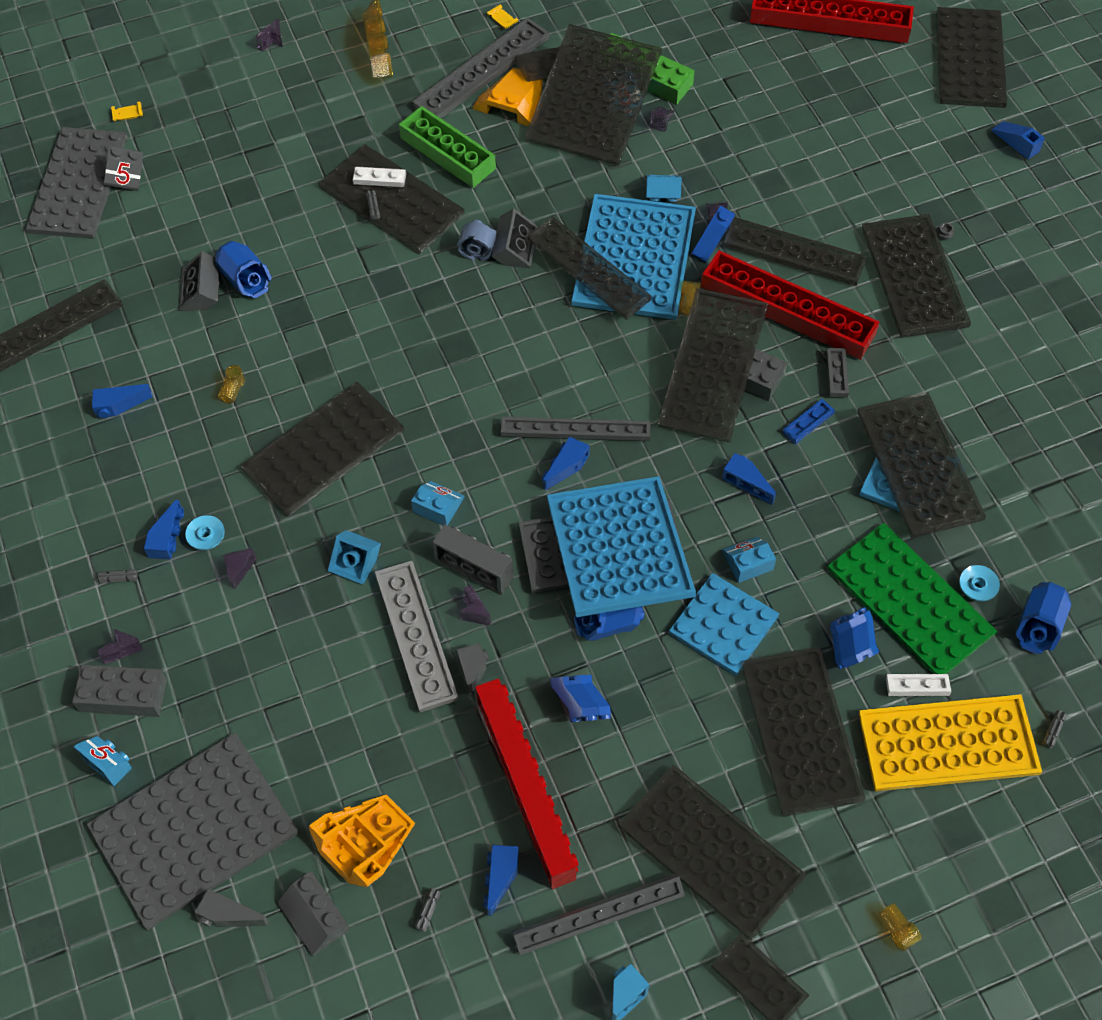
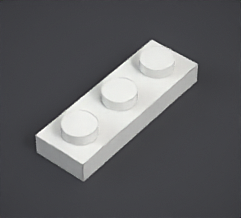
(379, 176)
(918, 685)

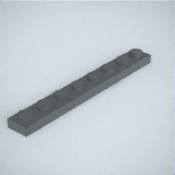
(575, 428)
(598, 914)

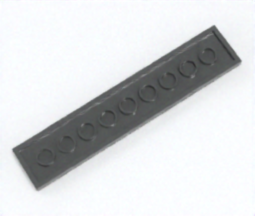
(482, 68)

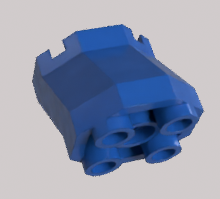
(243, 269)
(1043, 617)
(608, 623)
(853, 638)
(581, 698)

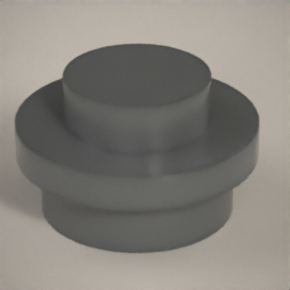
(945, 231)

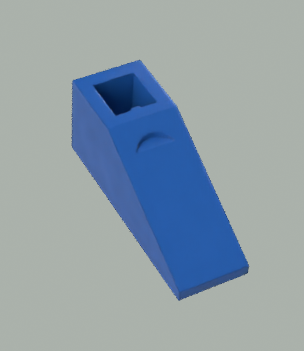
(1021, 138)
(569, 461)
(162, 536)
(502, 873)

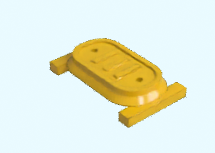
(502, 17)
(127, 112)

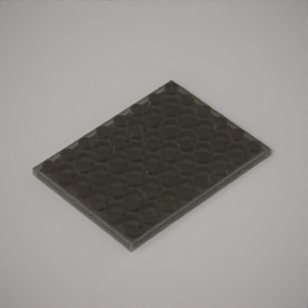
(593, 94)

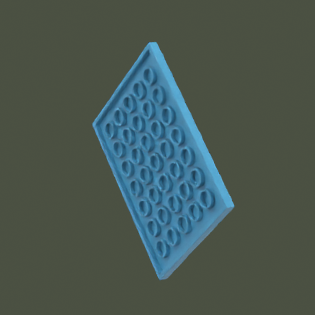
(645, 243)
(619, 546)

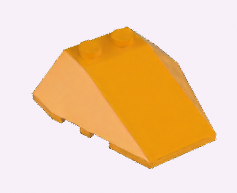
(513, 95)
(362, 838)

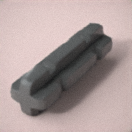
(373, 205)
(117, 576)
(1054, 729)
(427, 910)

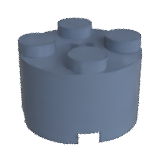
(476, 240)

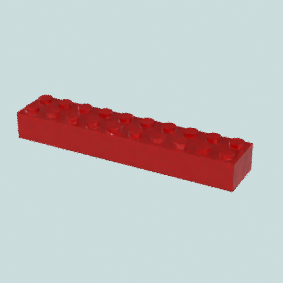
(841, 17)
(792, 304)
(527, 784)

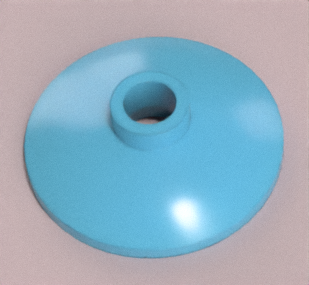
(200, 527)
(980, 576)

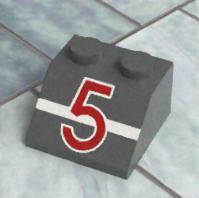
(123, 168)

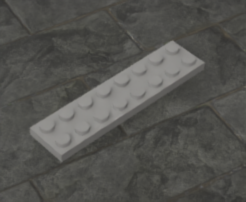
(416, 636)

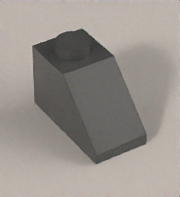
(473, 664)

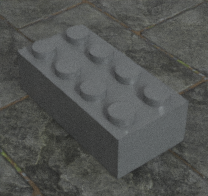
(765, 375)
(473, 559)
(120, 690)

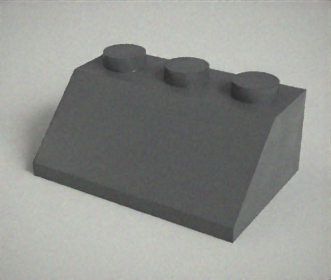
(512, 241)
(199, 283)
(313, 913)

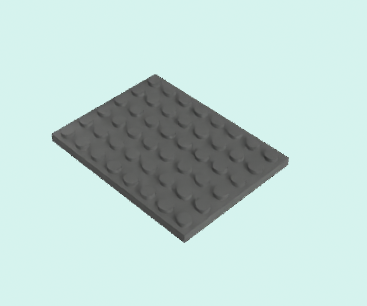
(192, 830)

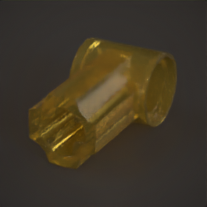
(688, 293)
(231, 384)
(903, 932)

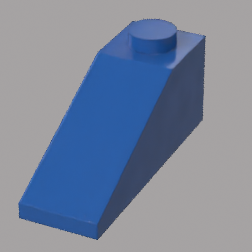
(713, 234)
(115, 400)
(747, 477)

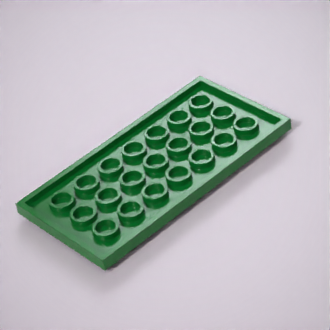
(911, 600)

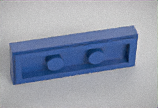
(808, 421)

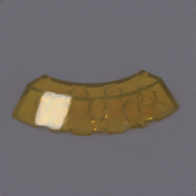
(376, 40)

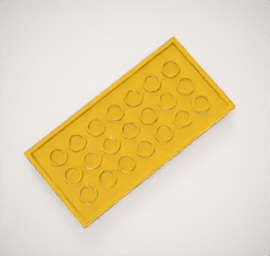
(949, 742)

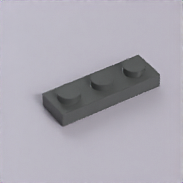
(837, 372)

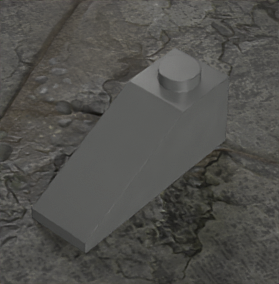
(224, 912)

